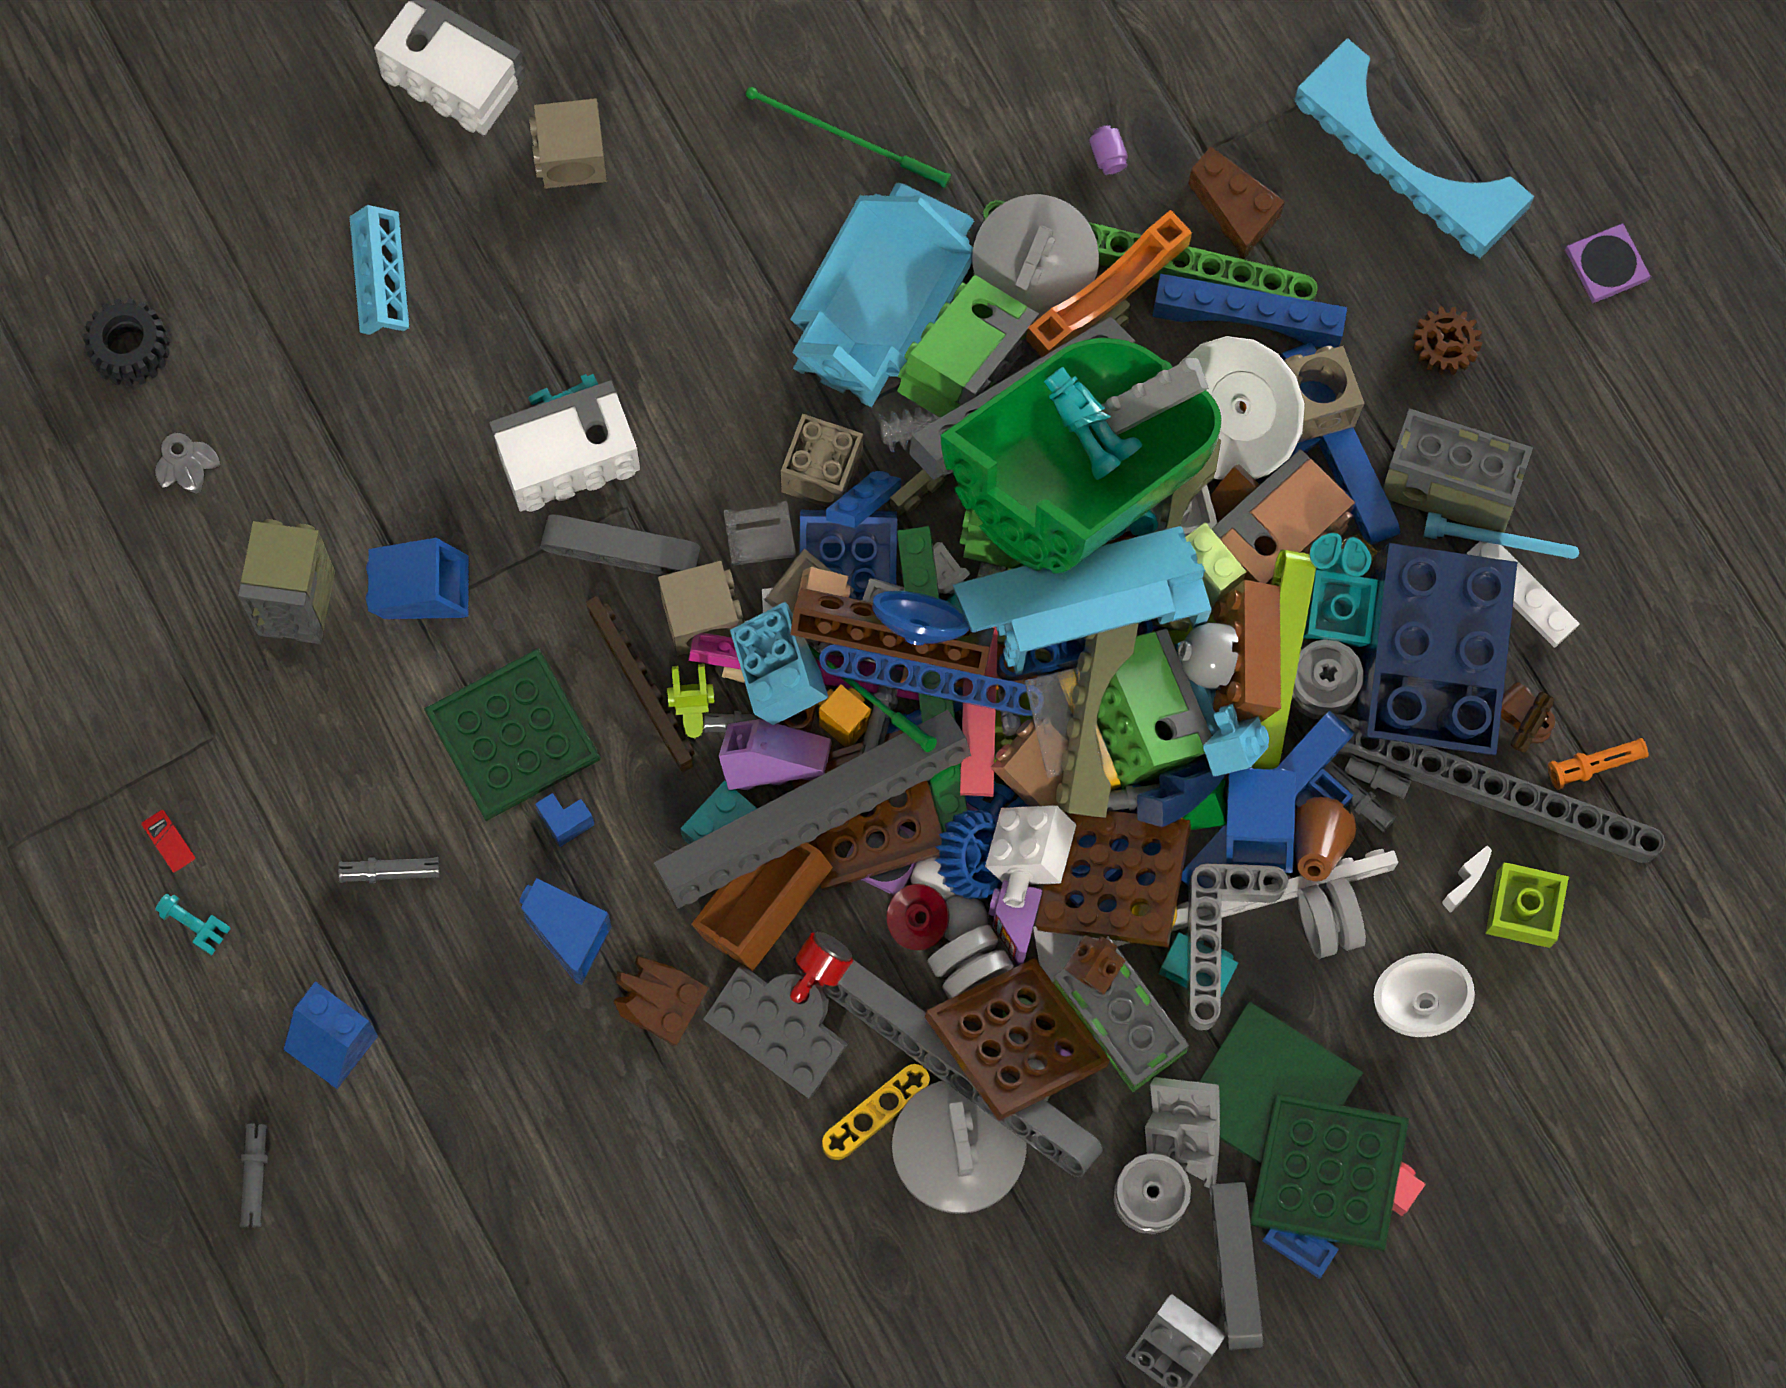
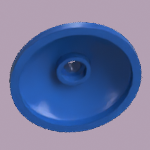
(919, 617)

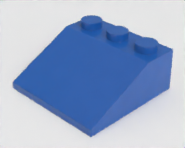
(853, 552)

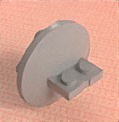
(1036, 251)
(954, 1152)

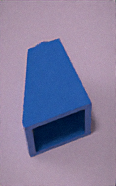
(418, 581)
(1261, 818)
(566, 926)
(328, 1035)

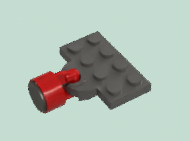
(784, 1018)

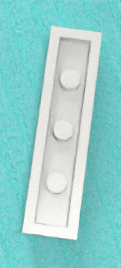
(1532, 598)

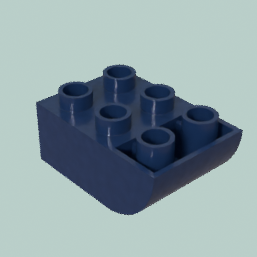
(1437, 649)

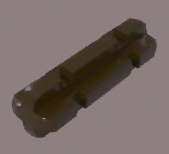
(1532, 722)

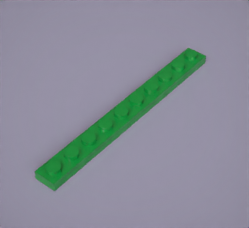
(921, 578)

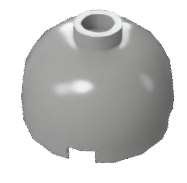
(1208, 655)

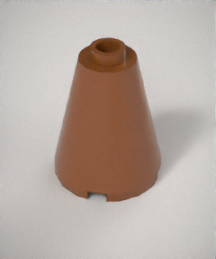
(1321, 836)

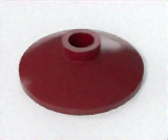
(904, 917)

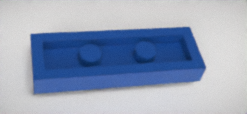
(863, 499)

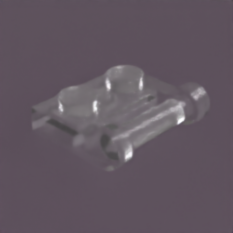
(760, 542)

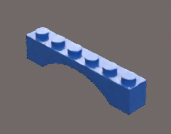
(1198, 300)

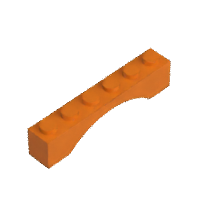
(1138, 264)

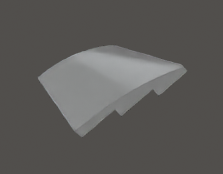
(1186, 1125)

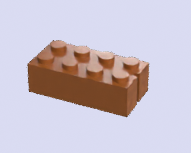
(1256, 681)
(759, 905)

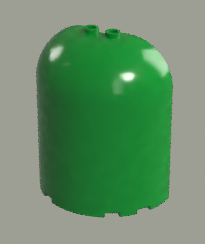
(1035, 478)

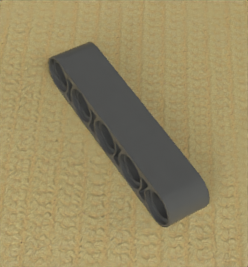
(618, 546)
(1236, 1266)

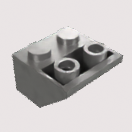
(1175, 1345)

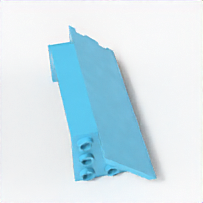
(880, 289)
(1105, 591)

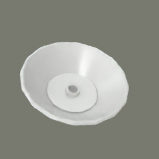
(1274, 414)

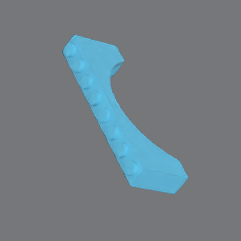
(1469, 211)

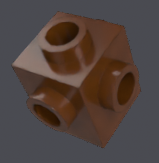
(1095, 963)

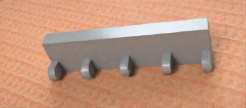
(1155, 395)

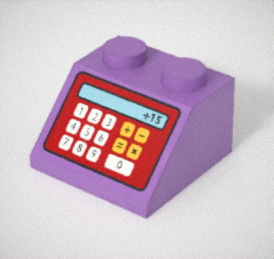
(1014, 924)

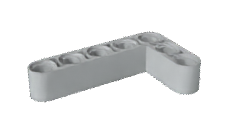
(1211, 930)

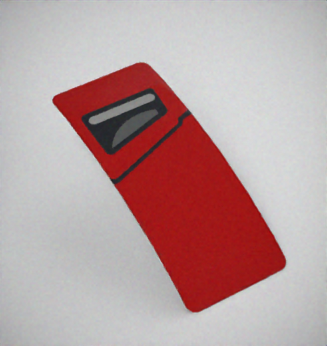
(168, 841)

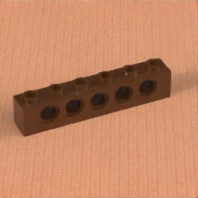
(856, 626)

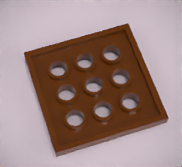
(895, 850)
(1120, 923)
(984, 1071)

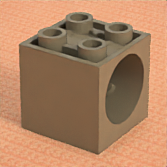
(568, 143)
(1332, 368)
(821, 461)
(699, 603)

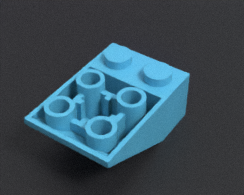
(777, 666)

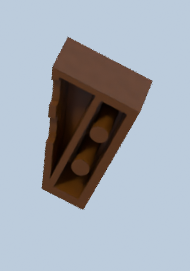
(1235, 200)

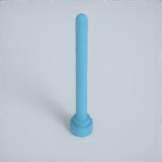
(1439, 526)

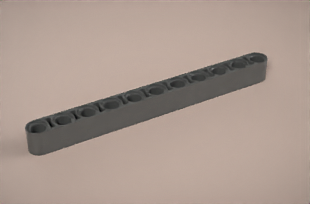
(1505, 801)
(908, 1029)

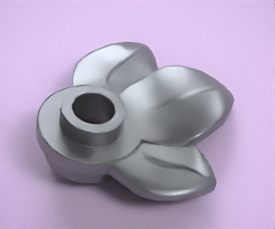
(187, 466)

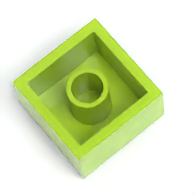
(1527, 905)

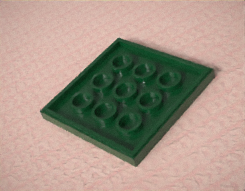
(512, 734)
(1267, 1059)
(1330, 1172)

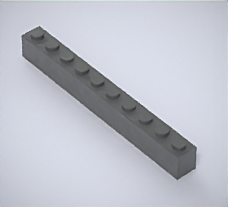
(810, 811)

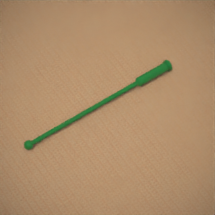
(905, 161)
(899, 720)

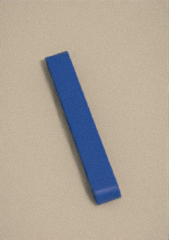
(1351, 467)
(916, 674)
(1307, 760)

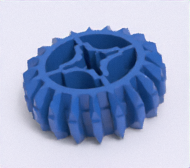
(965, 854)

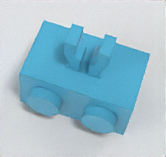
(1235, 743)

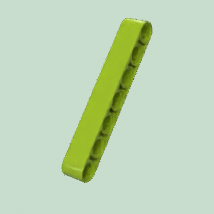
(1296, 578)

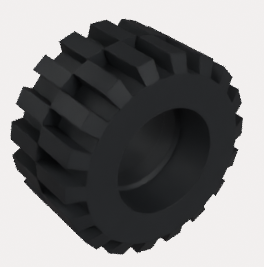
(118, 320)

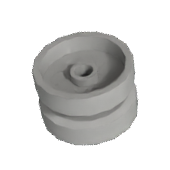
(1341, 681)
(1331, 917)
(969, 961)
(1148, 1213)

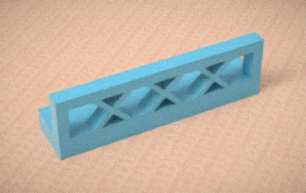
(372, 266)

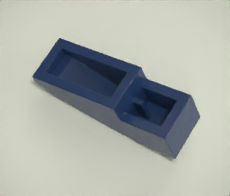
(1177, 793)

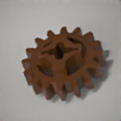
(1458, 347)

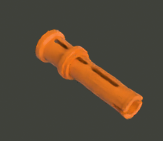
(1581, 763)

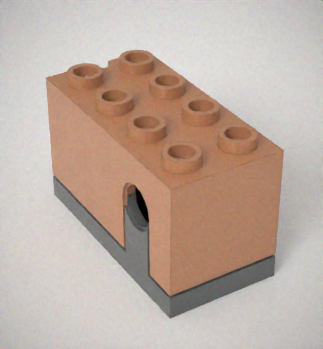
(1284, 513)

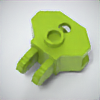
(691, 700)

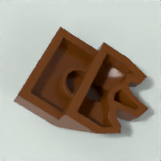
(659, 999)

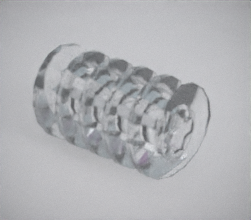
(902, 429)

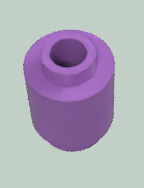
(1108, 150)

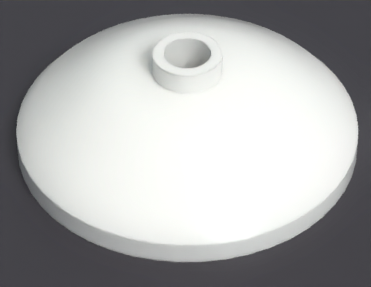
(1421, 983)

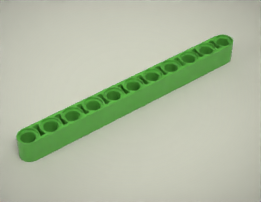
(1199, 259)

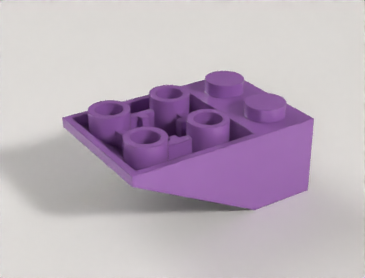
(770, 754)

